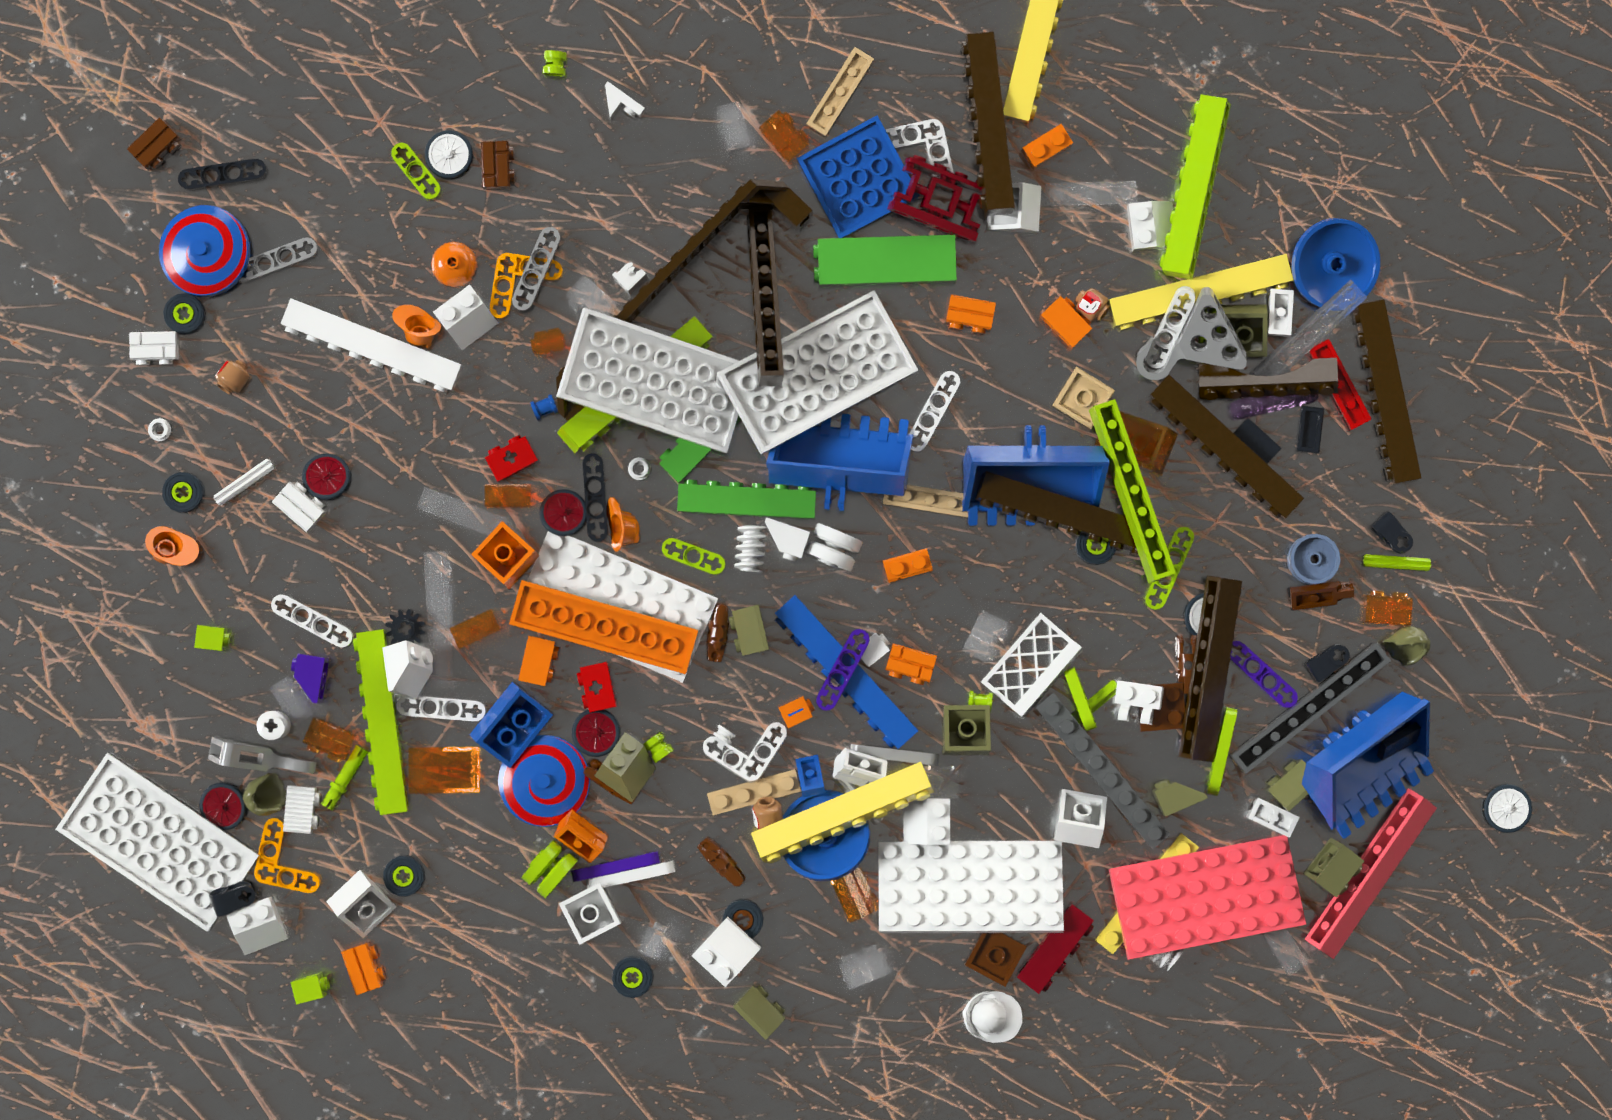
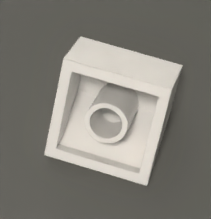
(1026, 212)
(1149, 224)
(465, 317)
(788, 539)
(407, 668)
(1080, 818)
(927, 822)
(361, 904)
(590, 913)
(257, 926)
(726, 951)

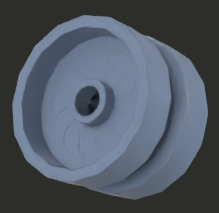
(1322, 548)

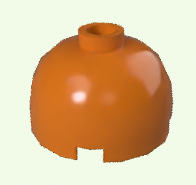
(455, 275)

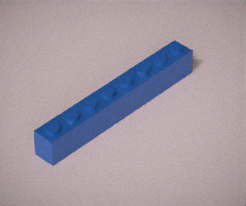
(860, 687)

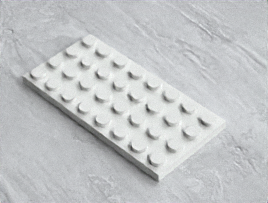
(825, 372)
(649, 380)
(612, 580)
(155, 840)
(971, 887)

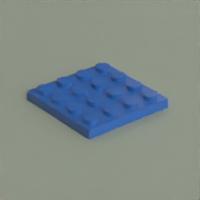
(856, 176)

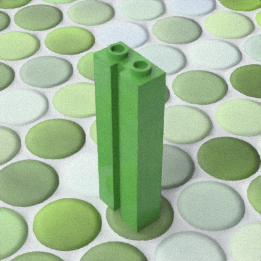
(885, 260)

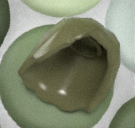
(1408, 645)
(265, 795)

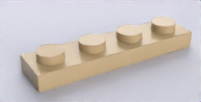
(840, 91)
(928, 500)
(749, 793)

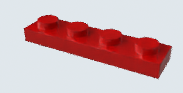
(1347, 397)

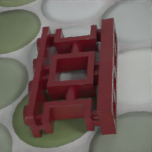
(935, 214)

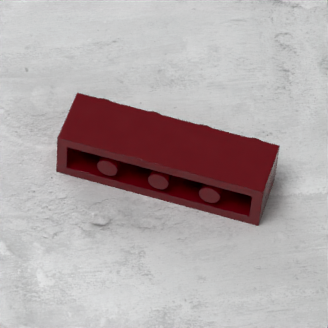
(1054, 949)

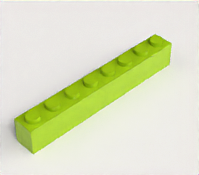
(1196, 187)
(589, 422)
(1132, 491)
(382, 724)

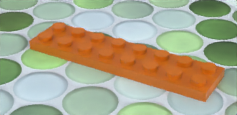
(603, 627)

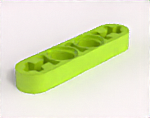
(1186, 544)
(1222, 750)

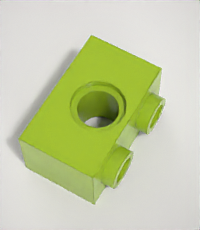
(310, 987)

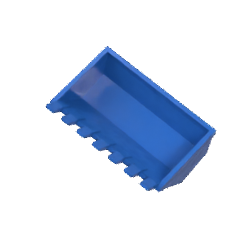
(1351, 773)

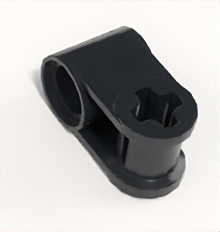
(1390, 529)
(1324, 664)
(229, 898)

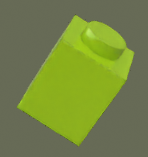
(211, 638)

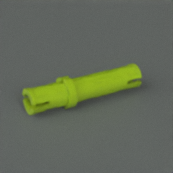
(339, 786)

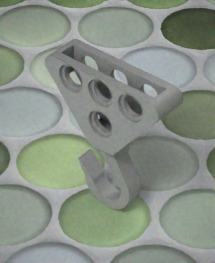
(1211, 351)
(228, 752)

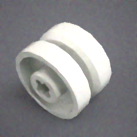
(833, 548)

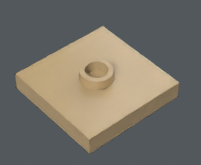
(1080, 395)

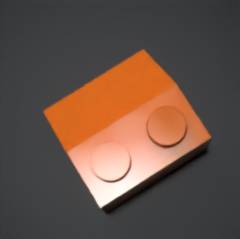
(505, 555)

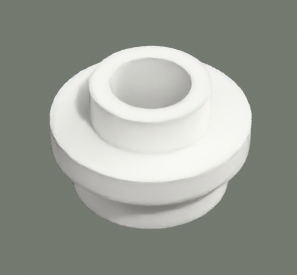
(152, 429)
(639, 461)

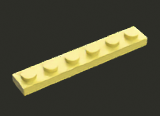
(1111, 935)

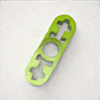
(410, 154)
(679, 544)
(1080, 699)

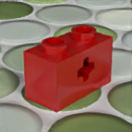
(504, 469)
(606, 697)

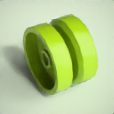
(550, 869)

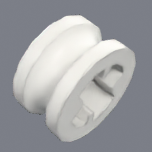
(724, 734)

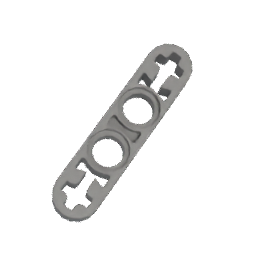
(276, 263)
(539, 270)
(897, 754)

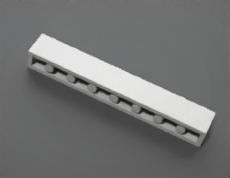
(372, 345)

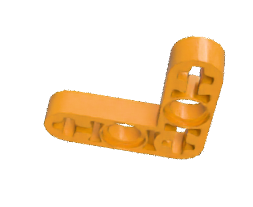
(515, 270)
(272, 862)

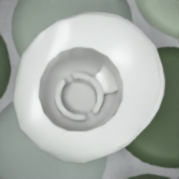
(993, 1016)

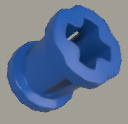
(544, 407)

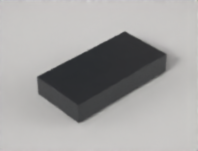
(1310, 429)
(1257, 440)
(1398, 741)

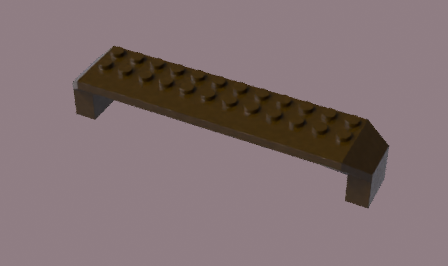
(752, 194)

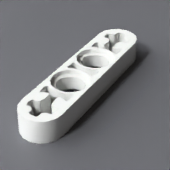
(1171, 327)
(931, 410)
(312, 620)
(441, 705)
(632, 875)

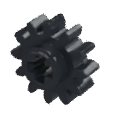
(398, 623)

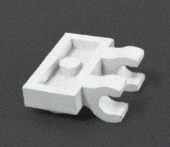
(1139, 695)

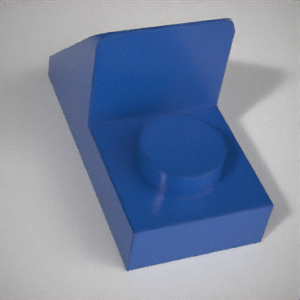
(810, 776)

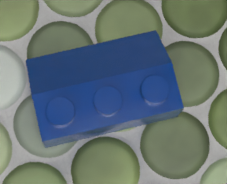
(511, 724)

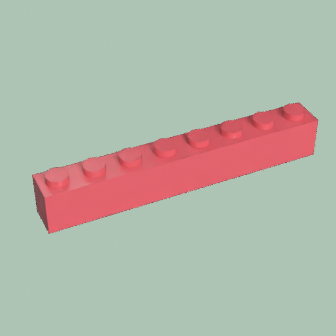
(1379, 863)

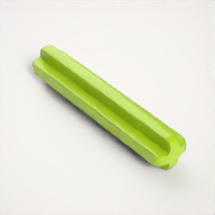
(1397, 562)
(1099, 699)

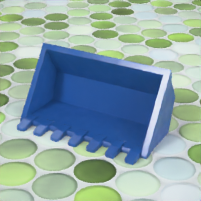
(845, 459)
(1064, 470)

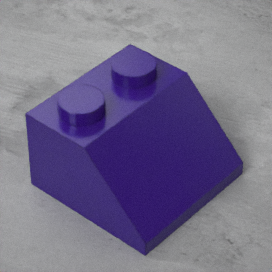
(311, 675)

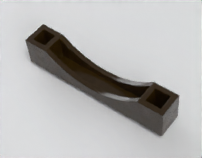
(1315, 377)

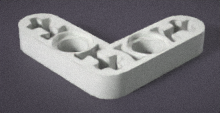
(930, 140)
(745, 761)

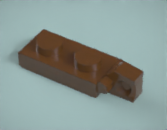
(1320, 594)

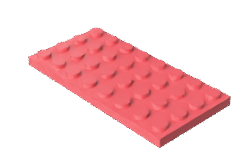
(1207, 897)

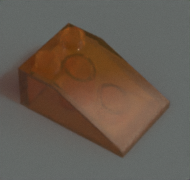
(1150, 442)
(444, 770)

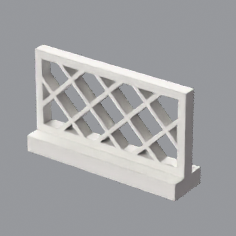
(1047, 678)

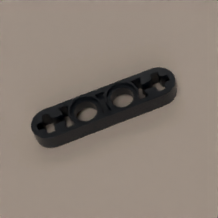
(222, 171)
(599, 497)

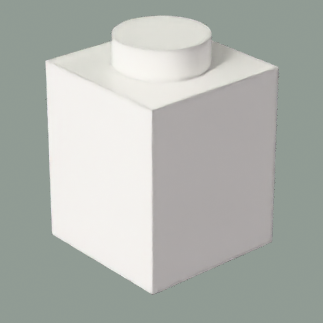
(875, 650)

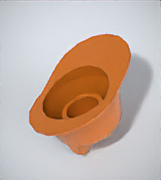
(417, 325)
(622, 525)
(171, 546)

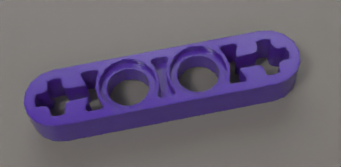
(840, 668)
(1259, 676)
(615, 866)

